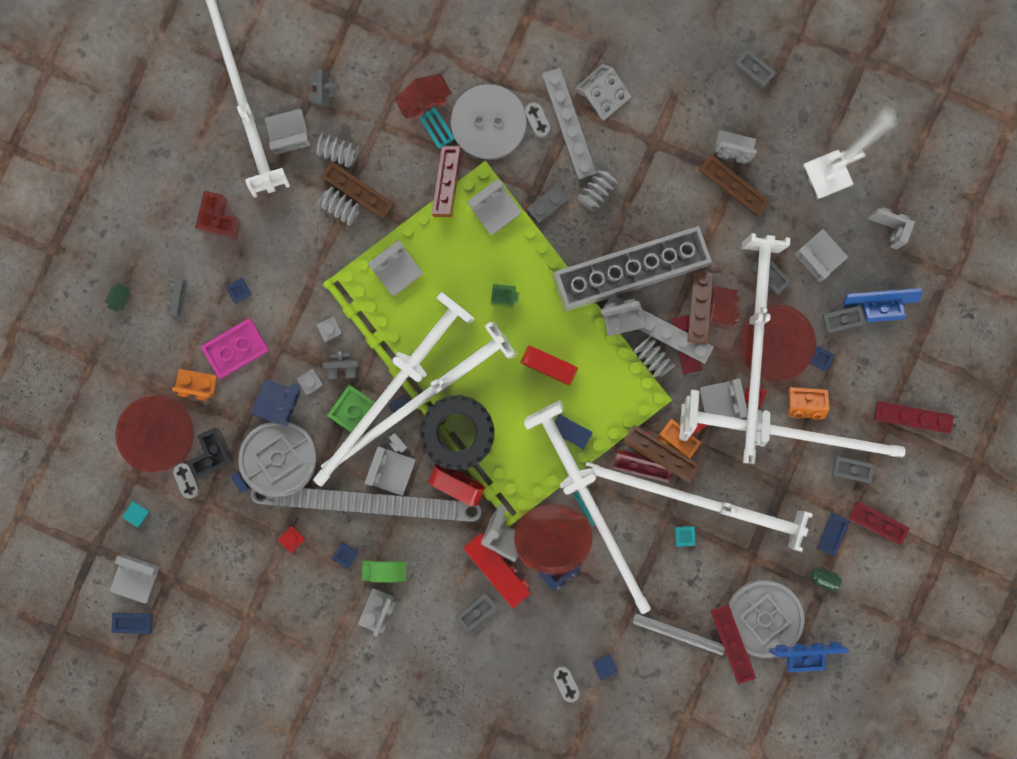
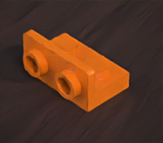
(196, 384)
(808, 403)
(670, 437)

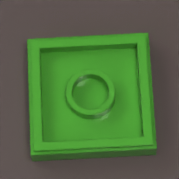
(350, 408)

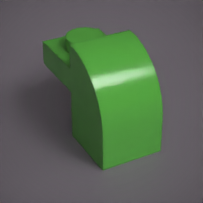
(384, 571)

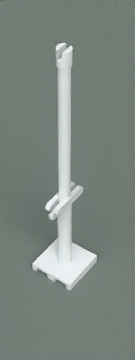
(830, 173)
(266, 178)
(765, 247)
(410, 367)
(439, 385)
(691, 416)
(577, 481)
(796, 529)

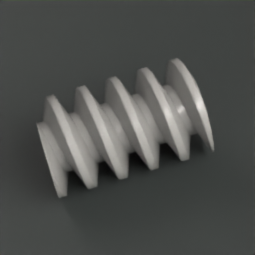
(336, 151)
(597, 189)
(339, 206)
(653, 358)

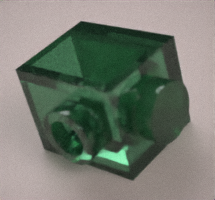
(504, 295)

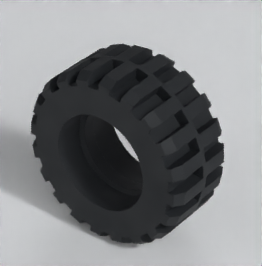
(438, 413)

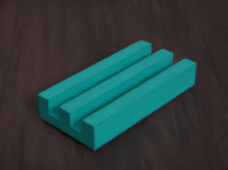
(428, 115)

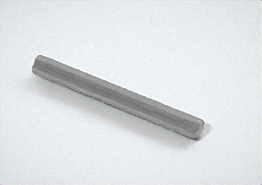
(678, 634)

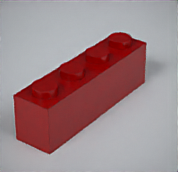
(498, 571)

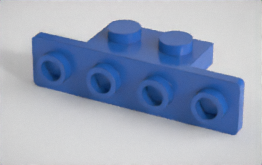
(883, 304)
(807, 658)

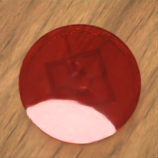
(787, 343)
(154, 434)
(553, 539)

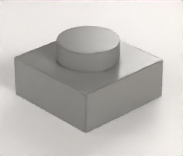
(329, 329)
(310, 382)
(397, 444)

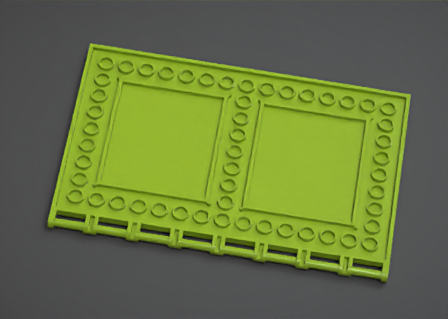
(463, 263)

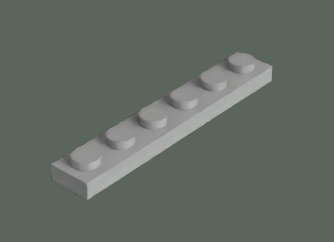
(569, 124)
(670, 335)

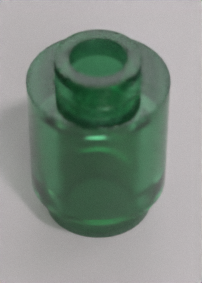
(117, 297)
(826, 579)

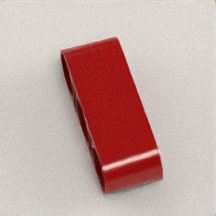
(549, 365)
(457, 485)

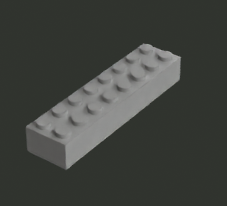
(631, 269)

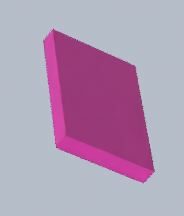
(235, 348)

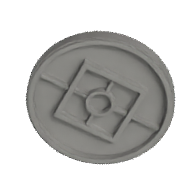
(488, 122)
(277, 459)
(767, 616)

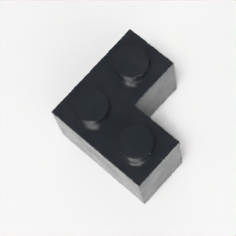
(215, 455)

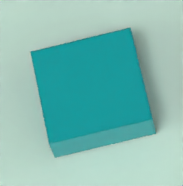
(135, 514)
(685, 536)

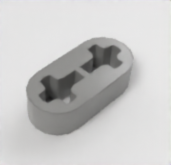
(540, 118)
(182, 483)
(562, 686)

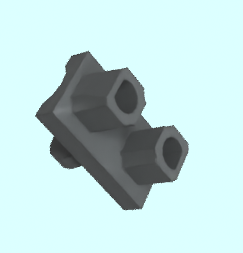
(325, 88)
(349, 366)

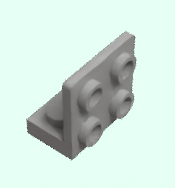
(604, 91)
(287, 131)
(735, 146)
(494, 207)
(899, 222)
(821, 255)
(395, 268)
(623, 317)
(724, 399)
(390, 471)
(500, 536)
(134, 578)
(376, 610)

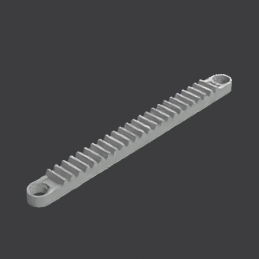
(373, 504)

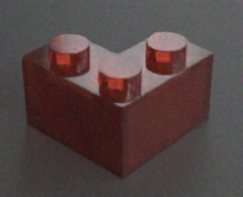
(422, 94)
(212, 217)
(724, 308)

